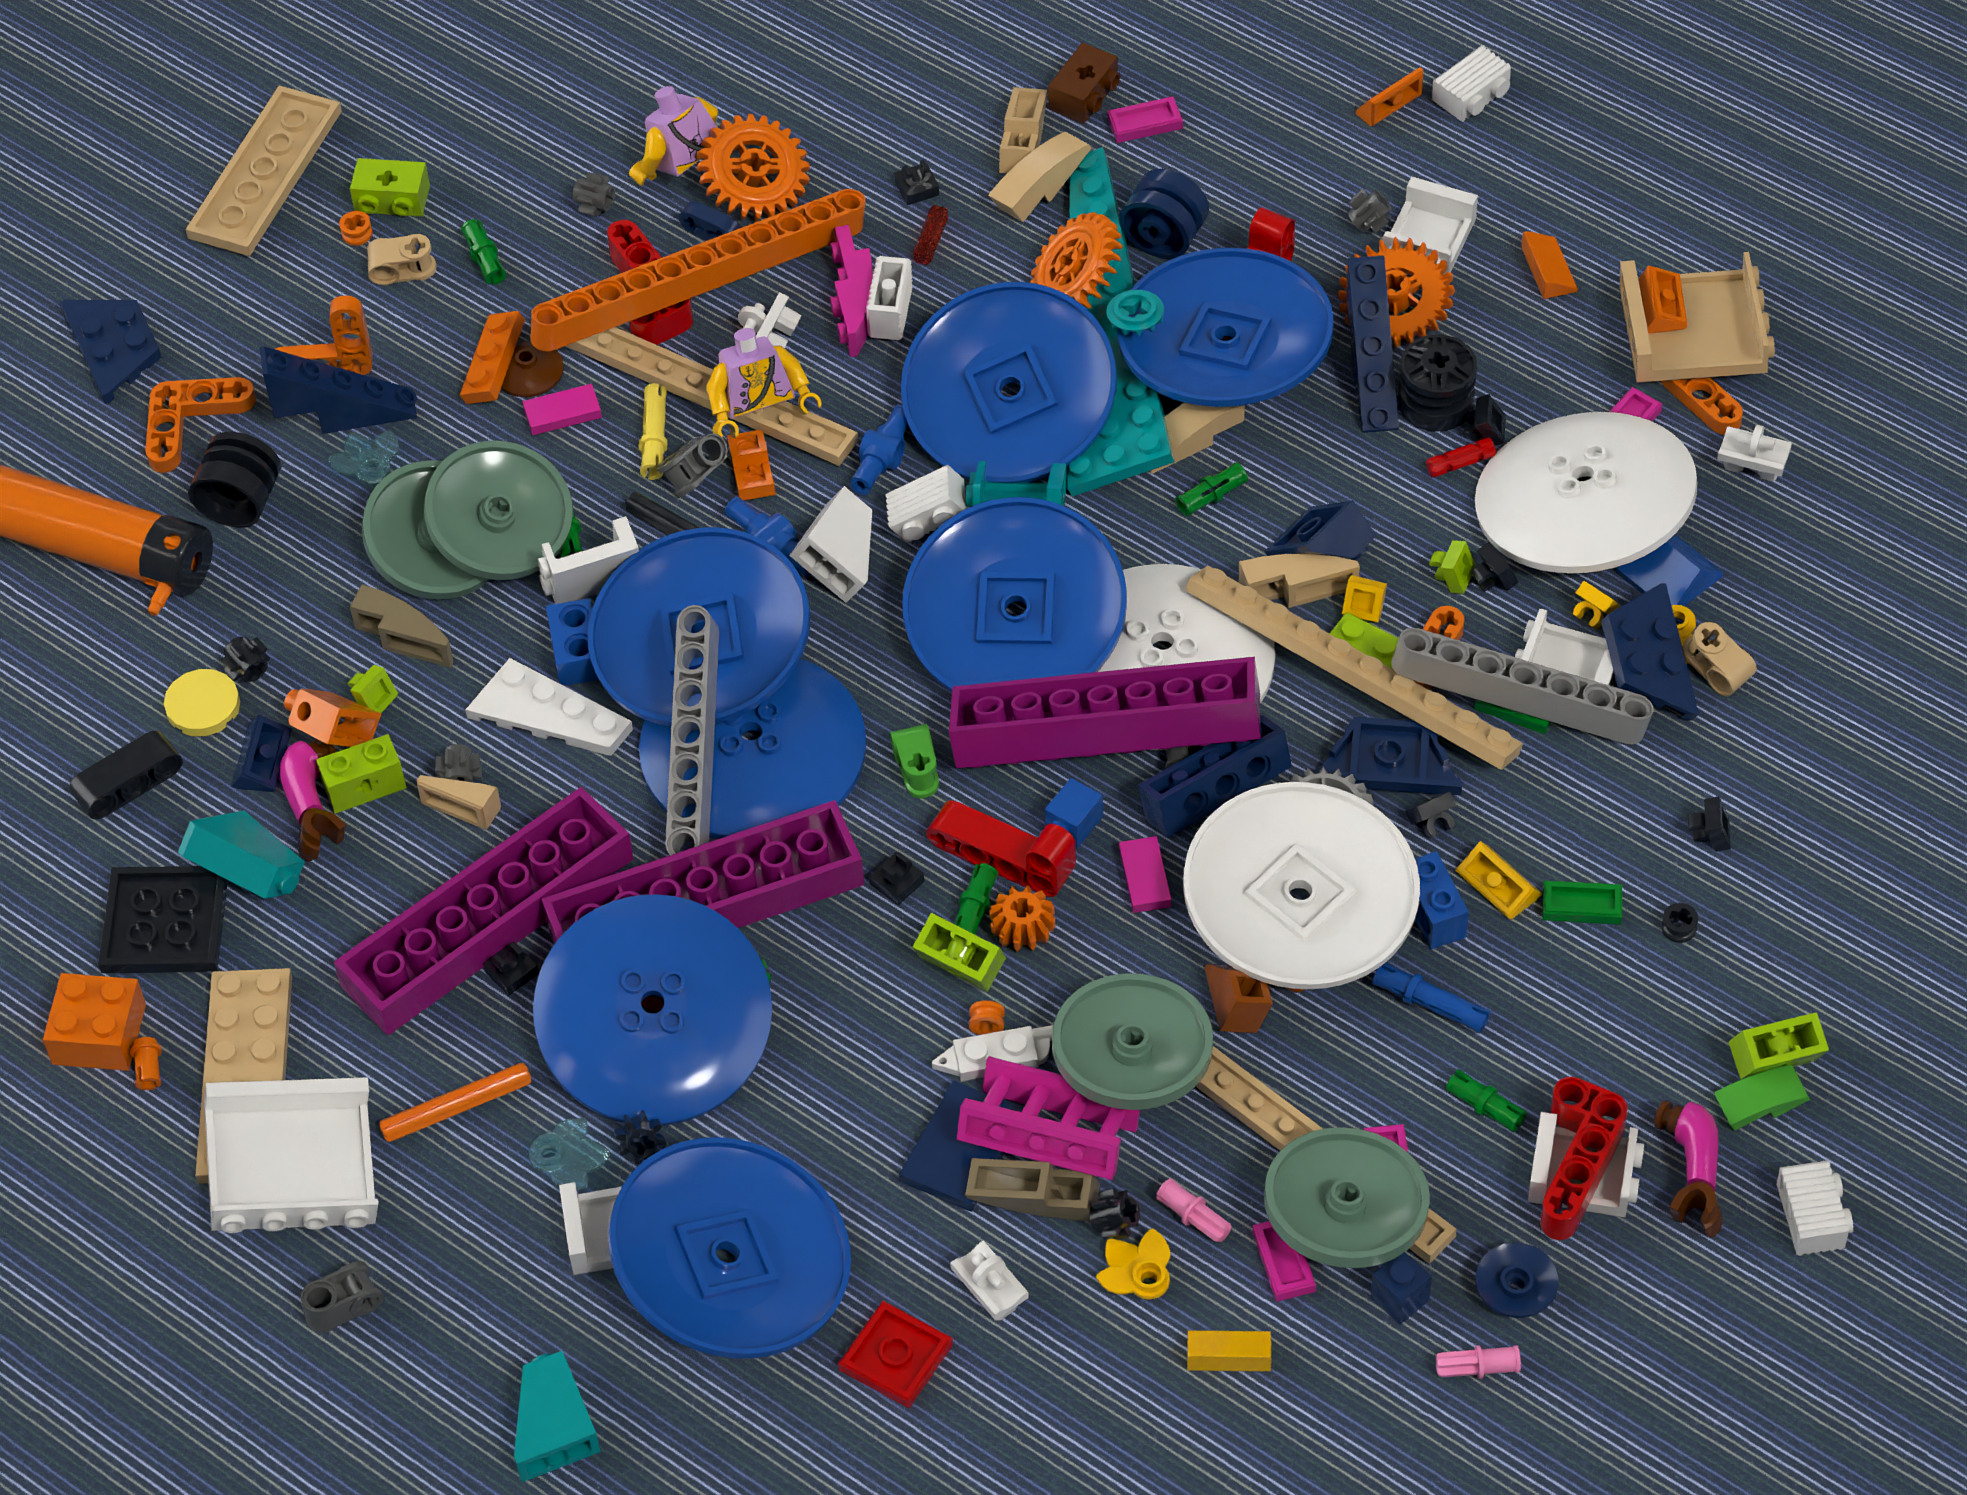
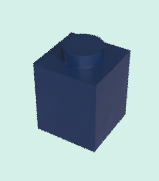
(1401, 1287)

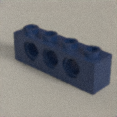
(1212, 778)

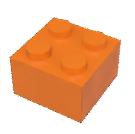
(94, 1021)

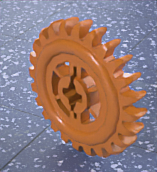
(753, 166)
(1079, 257)
(1424, 275)

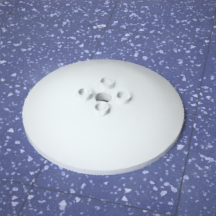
(1554, 523)
(1198, 632)
(1310, 839)

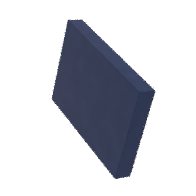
(939, 1160)

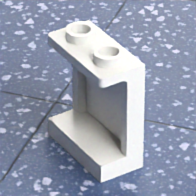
(1436, 217)
(586, 571)
(1567, 650)
(1616, 1185)
(587, 1227)

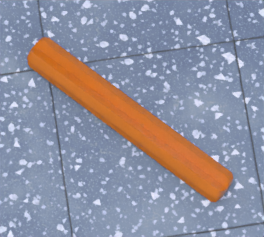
(455, 1102)

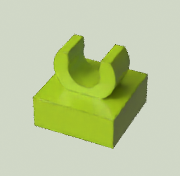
(1454, 566)
(373, 688)

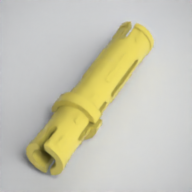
(653, 440)

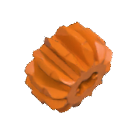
(1022, 918)

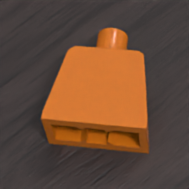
(320, 712)

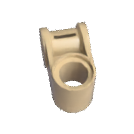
(397, 259)
(1719, 660)

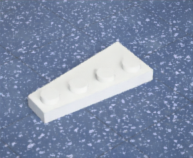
(538, 704)

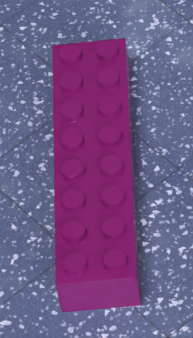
(1105, 712)
(738, 875)
(481, 911)

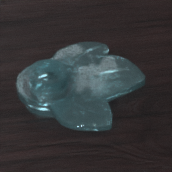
(366, 458)
(573, 1153)

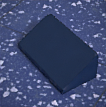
(261, 755)

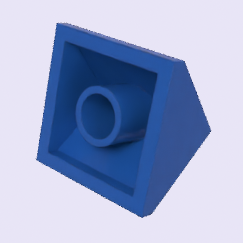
(1675, 564)

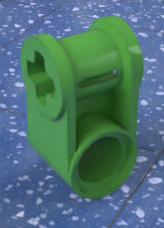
(916, 760)

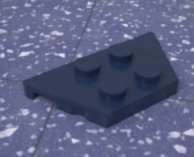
(112, 341)
(1649, 652)
(1393, 757)

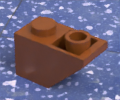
(1237, 999)

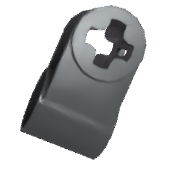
(688, 465)
(343, 1295)

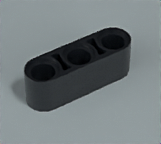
(125, 774)

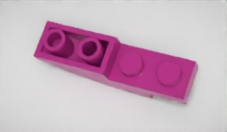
(851, 290)

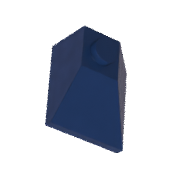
(1328, 531)

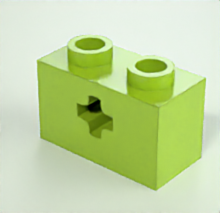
(390, 187)
(361, 773)
(959, 952)
(1778, 1044)

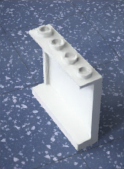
(289, 1154)

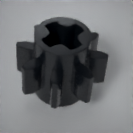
(245, 659)
(632, 1130)
(1114, 1214)

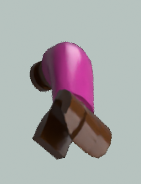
(298, 780)
(1698, 1134)

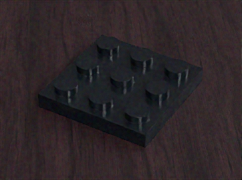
(163, 920)

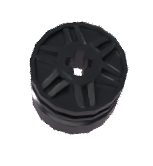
(1437, 382)
(234, 479)

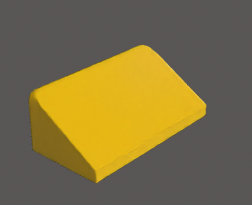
(1498, 880)
(1229, 1351)

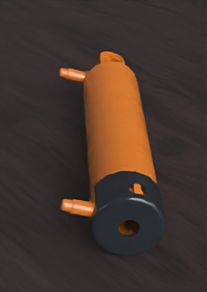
(105, 534)

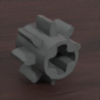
(593, 194)
(1369, 210)
(459, 764)

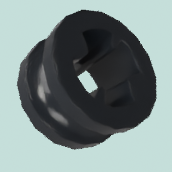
(1673, 914)

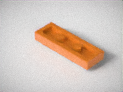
(492, 357)

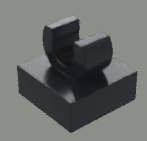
(916, 183)
(1486, 421)
(1493, 569)
(1433, 810)
(1711, 825)
(897, 878)
(510, 968)

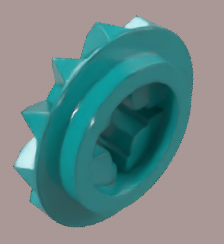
(1127, 304)

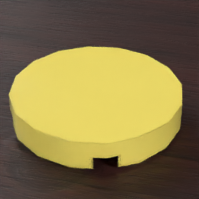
(201, 702)

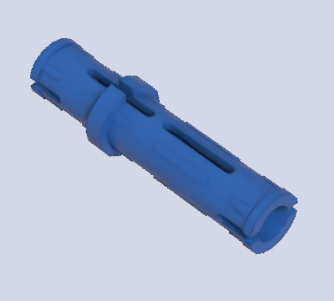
(1416, 990)

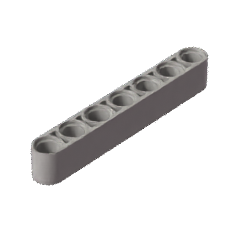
(1522, 686)
(687, 719)

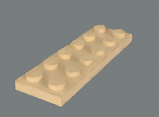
(263, 170)
(244, 1034)

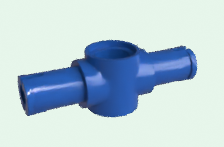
(880, 451)
(773, 529)

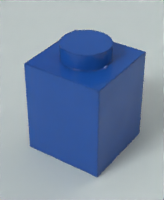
(1076, 810)

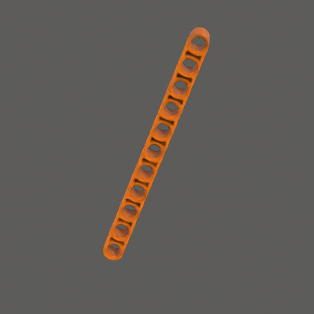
(694, 270)

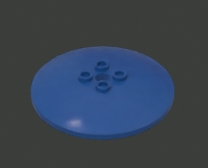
(1261, 300)
(1001, 338)
(1006, 555)
(744, 588)
(804, 757)
(661, 1062)
(741, 1200)

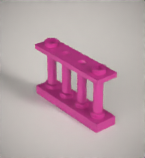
(1038, 1137)

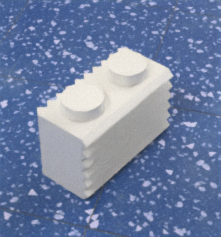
(1472, 83)
(889, 298)
(925, 503)
(1814, 1207)

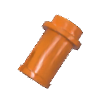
(145, 1054)

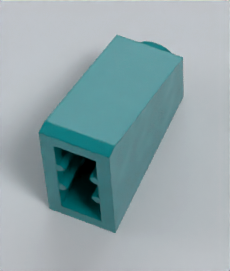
(242, 853)
(551, 1419)

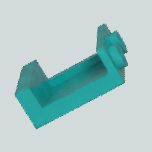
(981, 490)

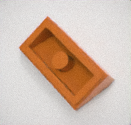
(1392, 98)
(1547, 265)
(1662, 300)

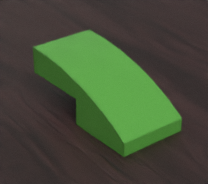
(1760, 1094)

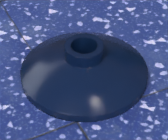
(1517, 1265)

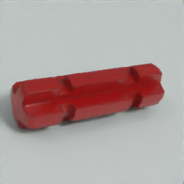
(1460, 457)

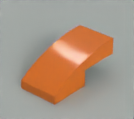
(751, 465)

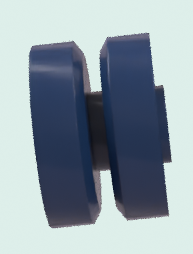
(1164, 213)

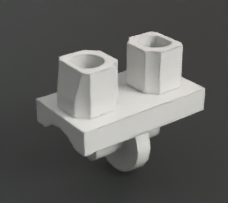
(778, 317)
(1754, 452)
(990, 1281)

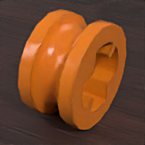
(355, 228)
(986, 1017)

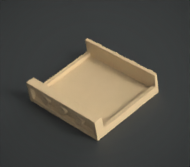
(1723, 330)

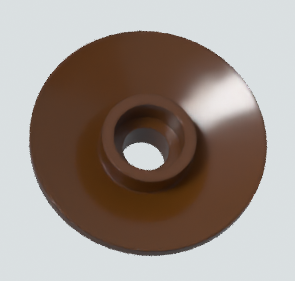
(532, 371)

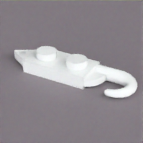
(1018, 1045)

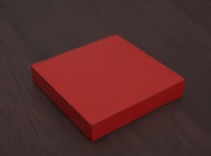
(895, 1354)

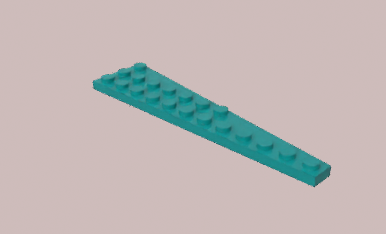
(1137, 429)

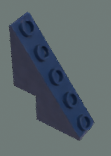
(1371, 343)
(338, 395)

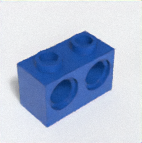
(570, 641)
(1440, 910)

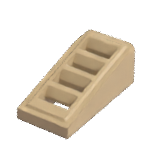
(461, 799)

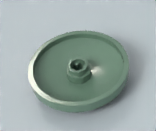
(495, 508)
(399, 540)
(1132, 1041)
(1346, 1197)

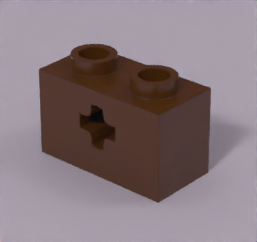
(1083, 83)

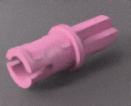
(1193, 1210)
(1478, 1362)

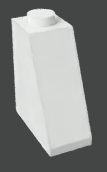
(838, 545)

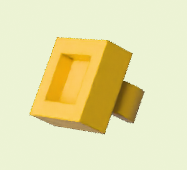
(1364, 598)
(1595, 601)

